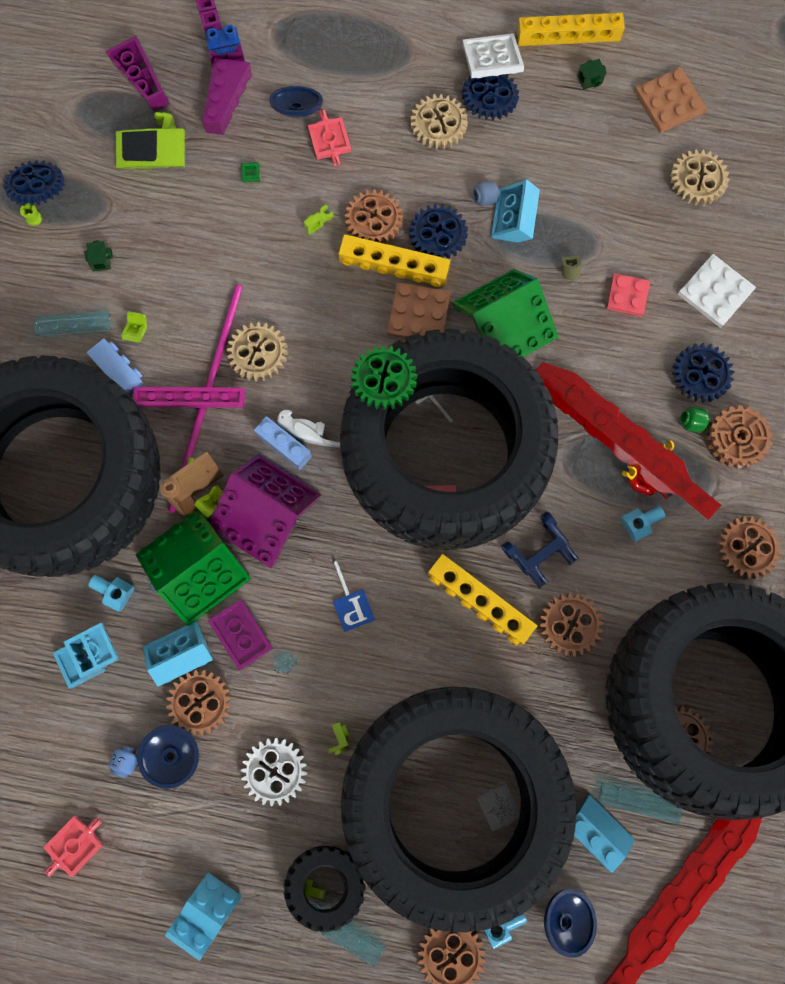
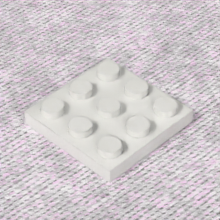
(492, 55)
(716, 290)

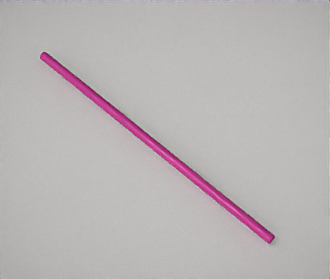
(211, 377)

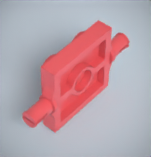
(329, 138)
(73, 846)

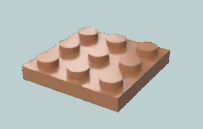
(670, 100)
(417, 310)

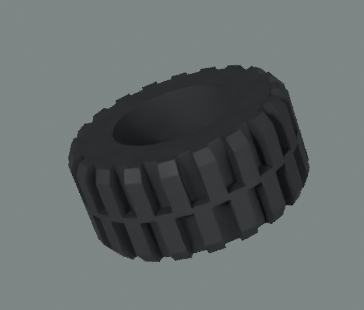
(294, 890)

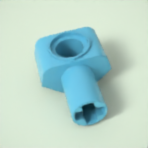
(645, 520)
(108, 590)
(504, 935)

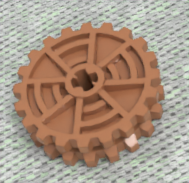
(734, 450)

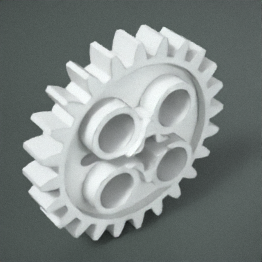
(264, 789)

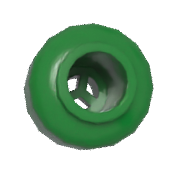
(695, 419)

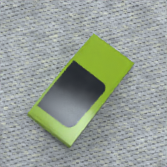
(150, 148)

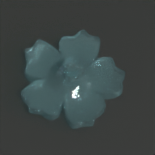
(284, 662)

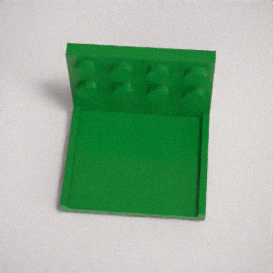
(511, 312)
(192, 567)

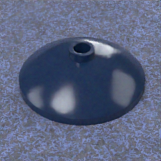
(296, 101)
(155, 761)
(570, 923)

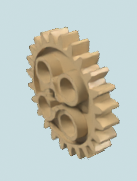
(425, 127)
(683, 174)
(243, 343)

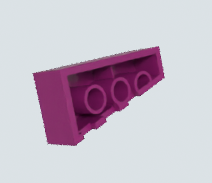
(135, 66)
(225, 88)

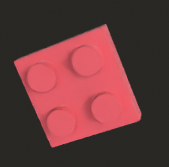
(628, 295)

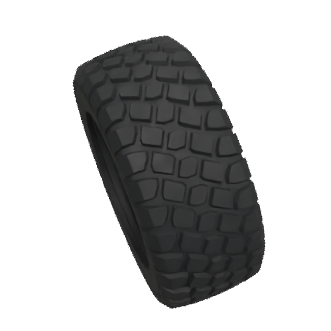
(498, 382)
(127, 477)
(645, 712)
(513, 878)

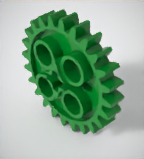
(366, 373)

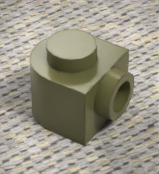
(571, 271)

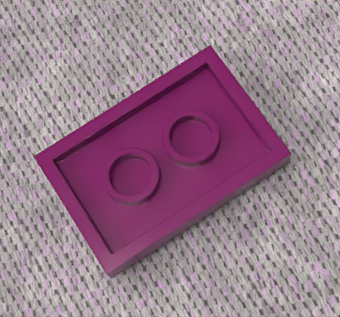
(240, 634)

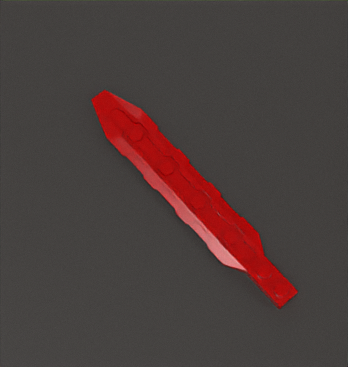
(623, 437)
(684, 897)

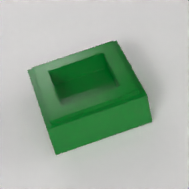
(250, 172)

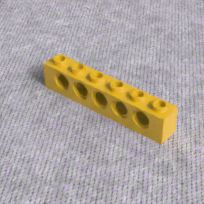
(570, 29)
(388, 253)
(525, 626)

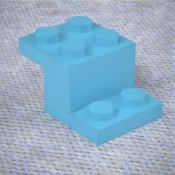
(86, 655)
(203, 916)

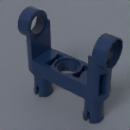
(530, 566)

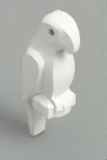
(304, 429)

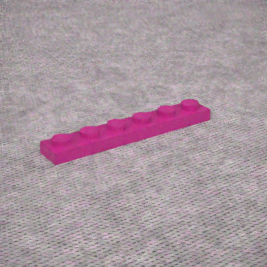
(189, 397)

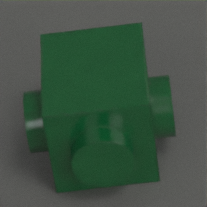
(591, 74)
(98, 255)

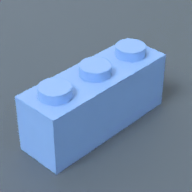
(115, 366)
(283, 443)

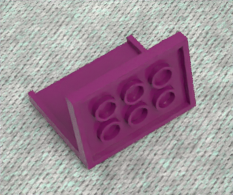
(261, 508)

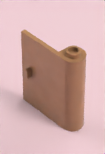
(189, 482)

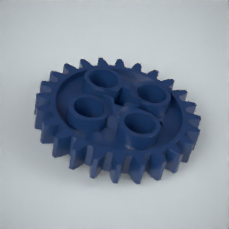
(490, 96)
(33, 182)
(444, 219)
(703, 372)

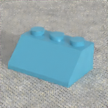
(515, 212)
(176, 654)
(601, 834)

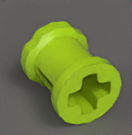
(31, 214)

